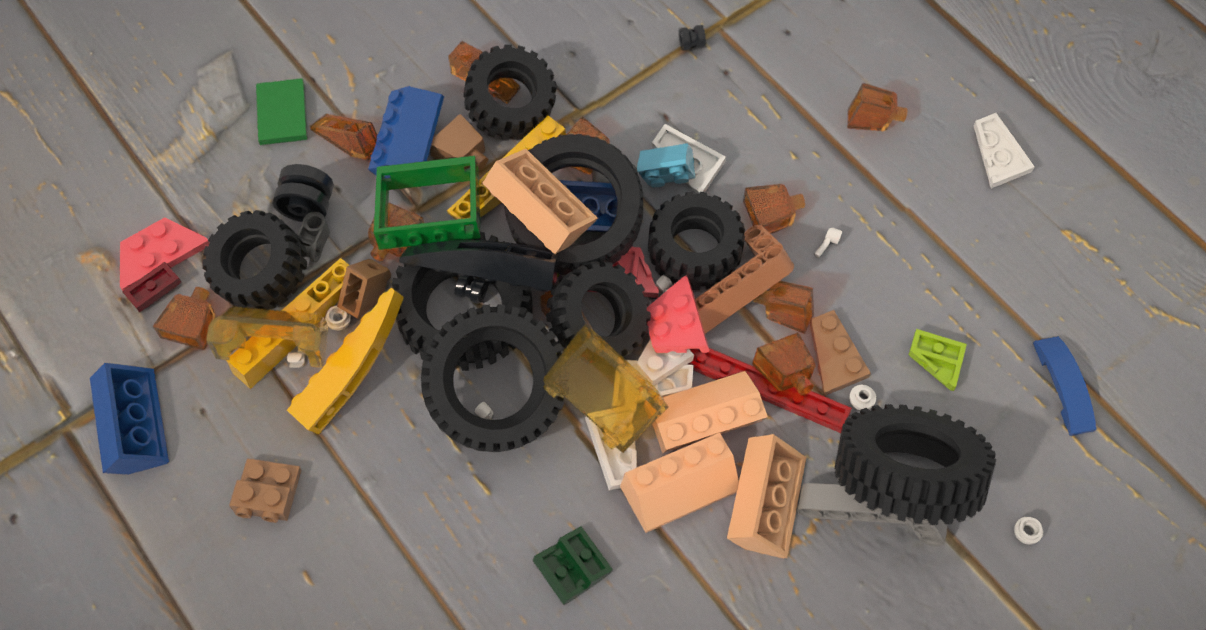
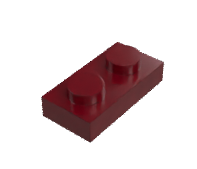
(152, 287)

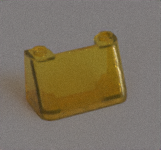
(234, 324)
(605, 389)

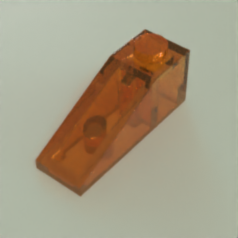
(460, 63)
(350, 135)

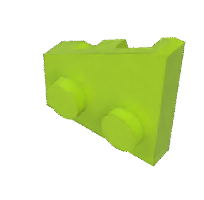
(938, 356)

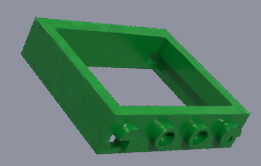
(420, 175)

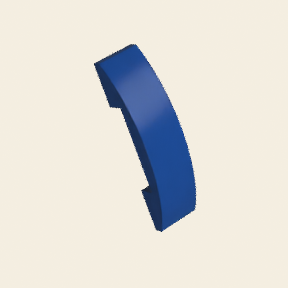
(1069, 383)

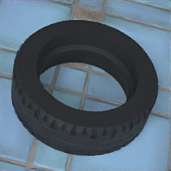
(609, 161)

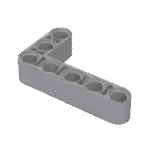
(832, 502)

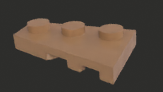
(836, 354)

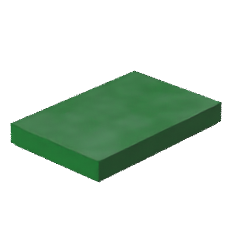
(281, 111)

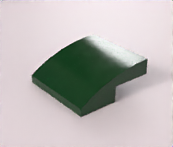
(572, 565)

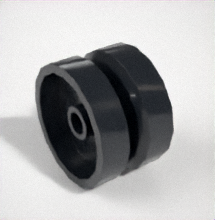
(302, 191)

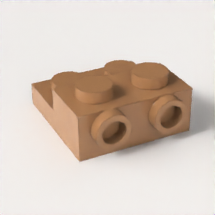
(265, 490)

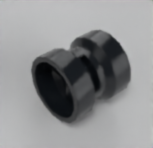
(692, 37)
(471, 288)

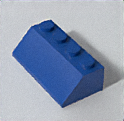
(406, 128)
(599, 199)
(128, 419)

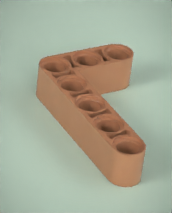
(748, 281)

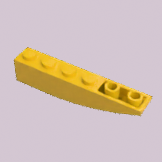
(543, 131)
(265, 353)
(346, 367)

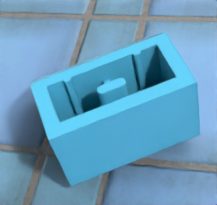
(666, 165)

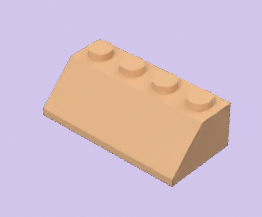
(539, 200)
(708, 410)
(681, 482)
(767, 496)

